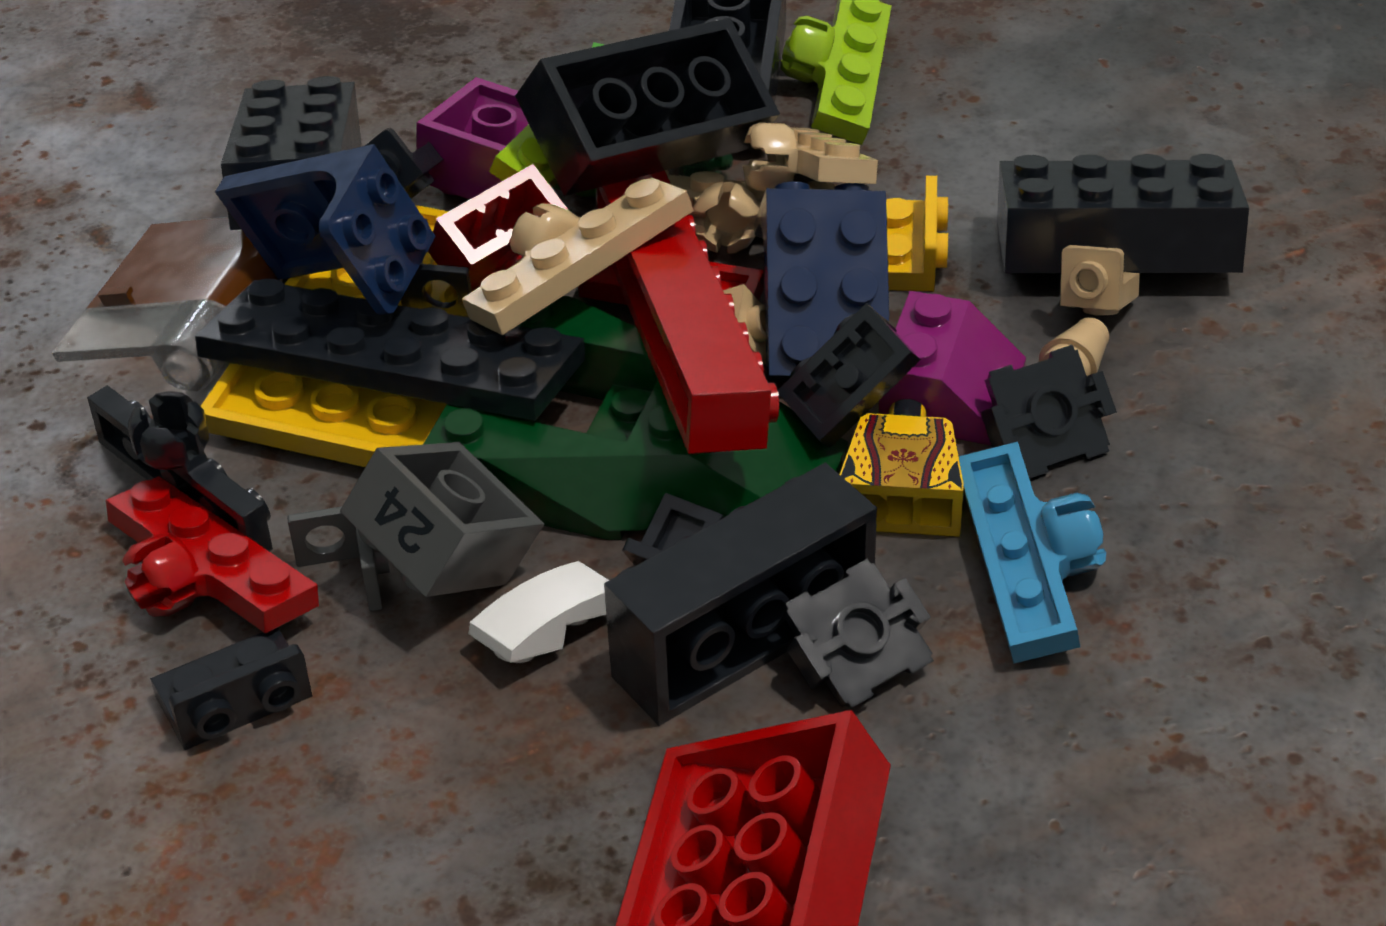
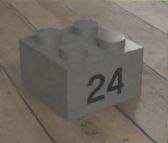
(440, 518)

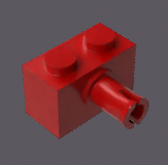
(481, 228)

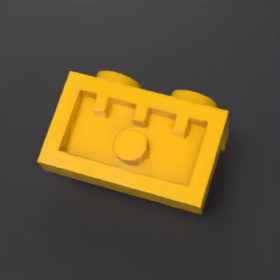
(913, 239)

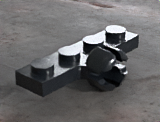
(174, 450)

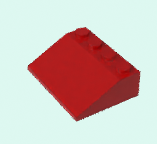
(761, 829)

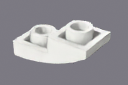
(536, 613)

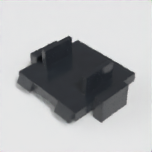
(1049, 410)
(857, 634)

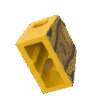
(908, 470)

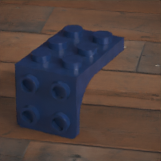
(332, 216)
(820, 265)

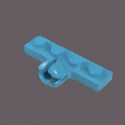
(1029, 549)

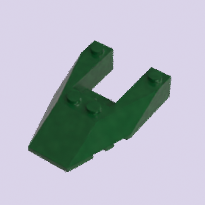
(633, 448)

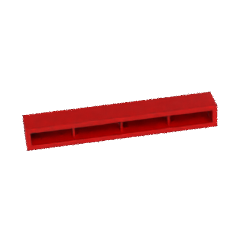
(694, 337)

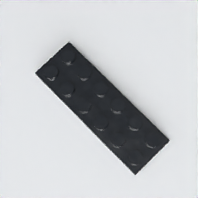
(396, 353)

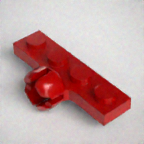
(198, 554)

